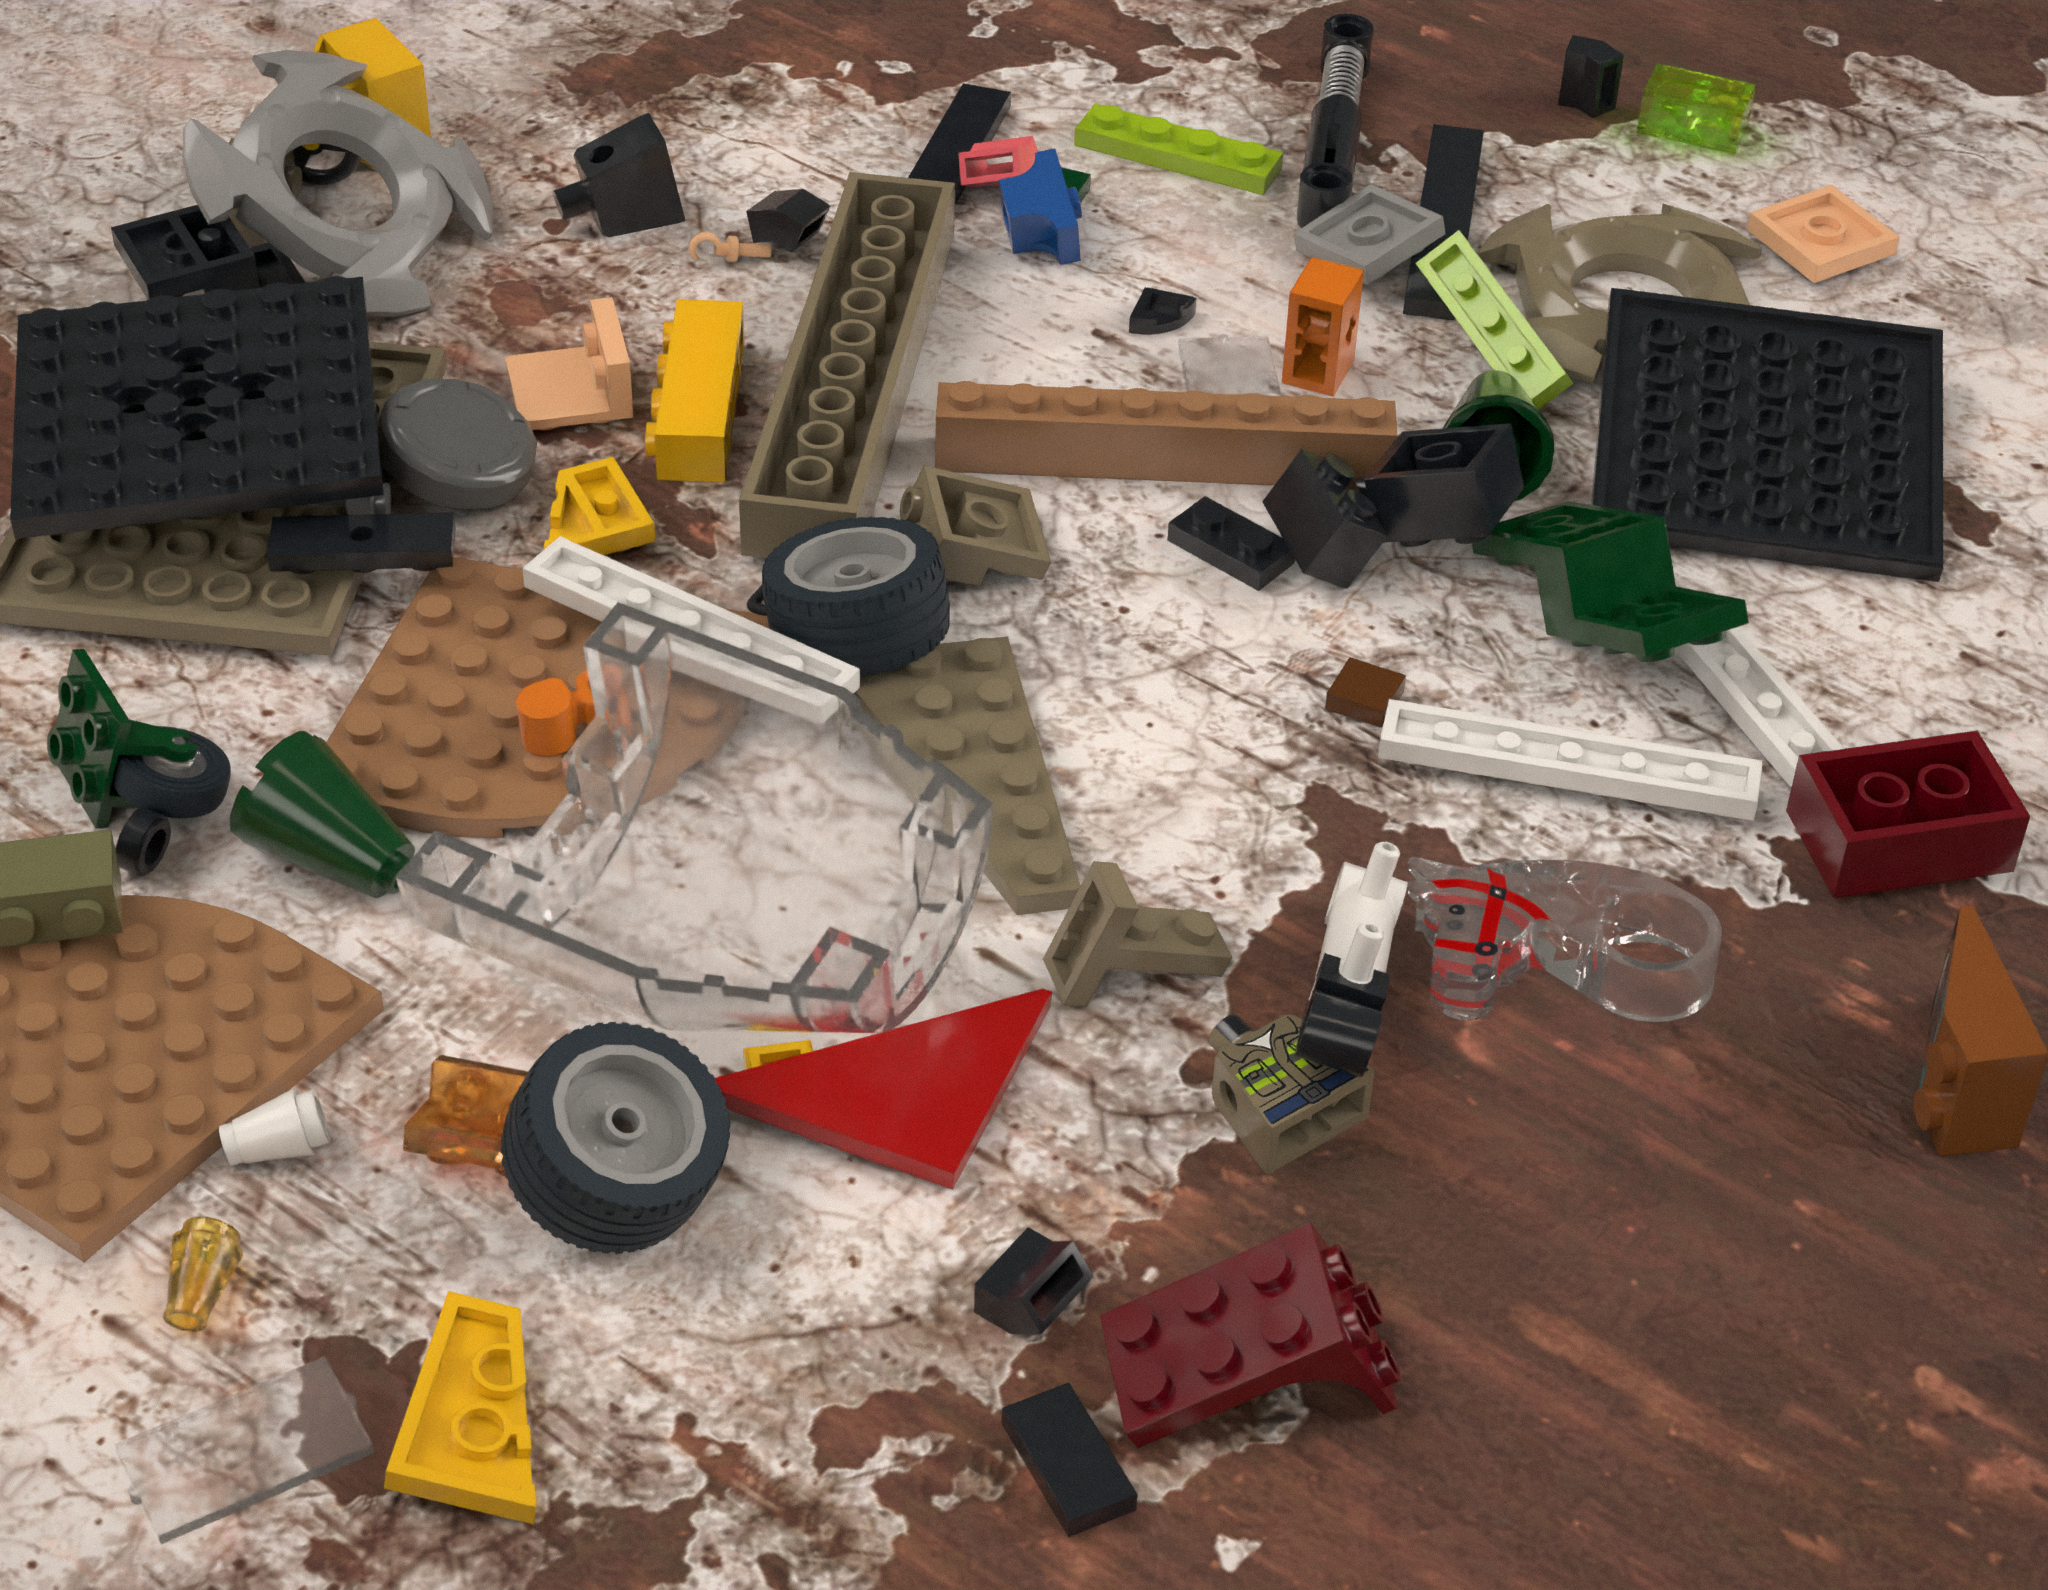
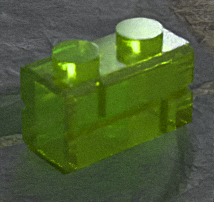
(1696, 108)

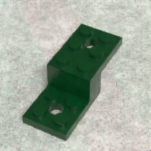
(1611, 580)

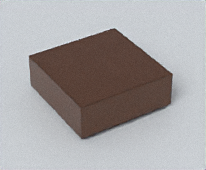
(1364, 691)

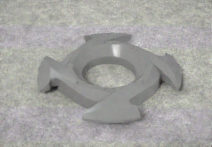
(313, 109)

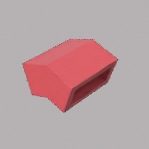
(978, 174)

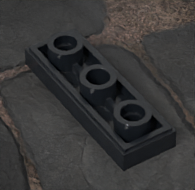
(361, 542)

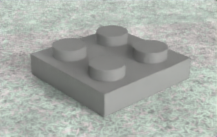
(1370, 232)

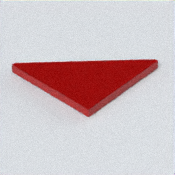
(903, 1094)

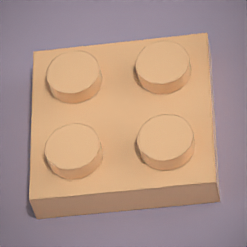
(1823, 233)

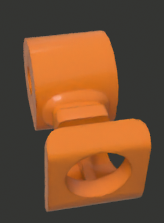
(552, 713)

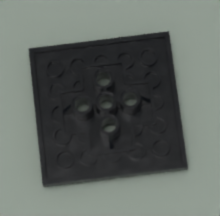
(193, 407)

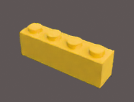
(696, 391)

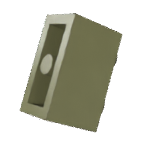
(59, 888)

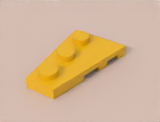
(468, 1415)

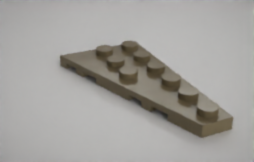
(974, 718)

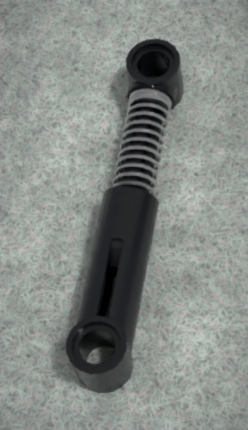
(1336, 117)

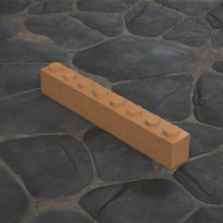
(1151, 432)

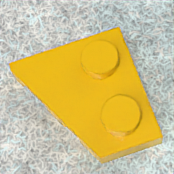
(599, 509)

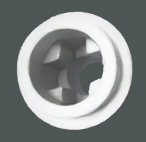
(276, 1130)

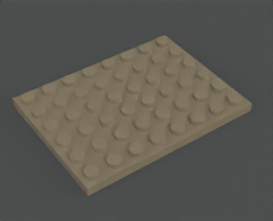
(197, 574)

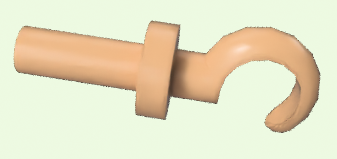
(730, 248)

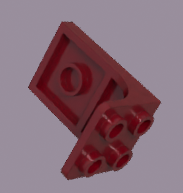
(1244, 1330)

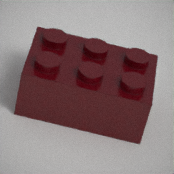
(1906, 813)

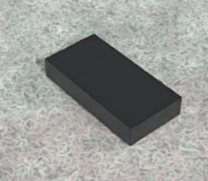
(1069, 1459)

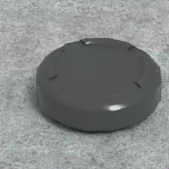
(456, 444)

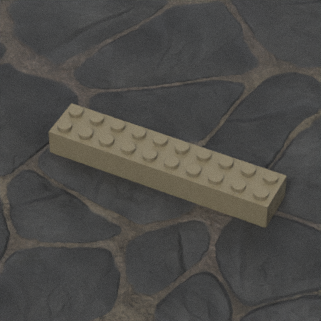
(849, 360)

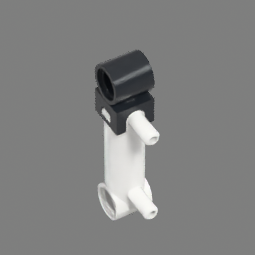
(1351, 973)

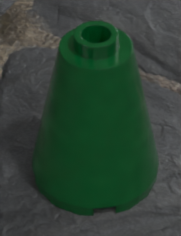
(1500, 399)
(320, 818)

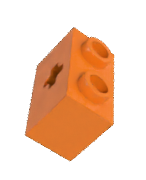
(1322, 326)

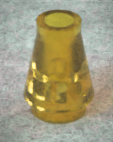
(199, 1270)

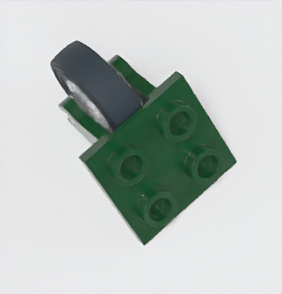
(129, 761)

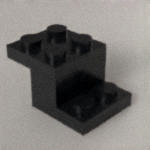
(187, 256)

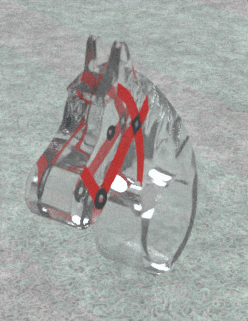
(1561, 917)

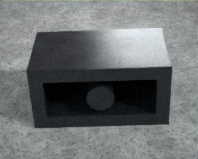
(1325, 518)

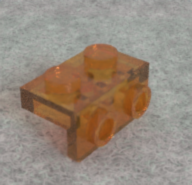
(463, 1113)

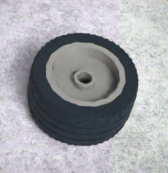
(860, 591)
(614, 1137)

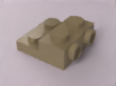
(977, 525)

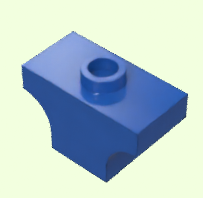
(1042, 210)

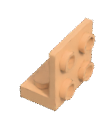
(576, 382)

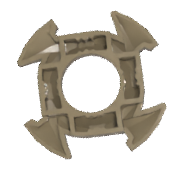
(1670, 246)

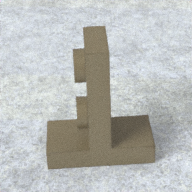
(1112, 931)

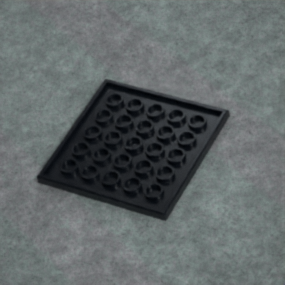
(1775, 432)

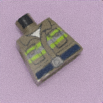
(1278, 1099)

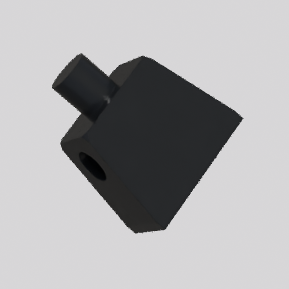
(624, 181)

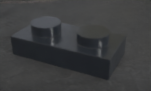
(1230, 543)

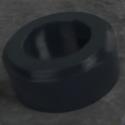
(143, 841)

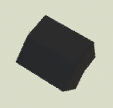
(1590, 76)
(787, 218)
(1031, 1283)

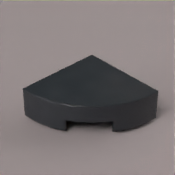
(1161, 312)

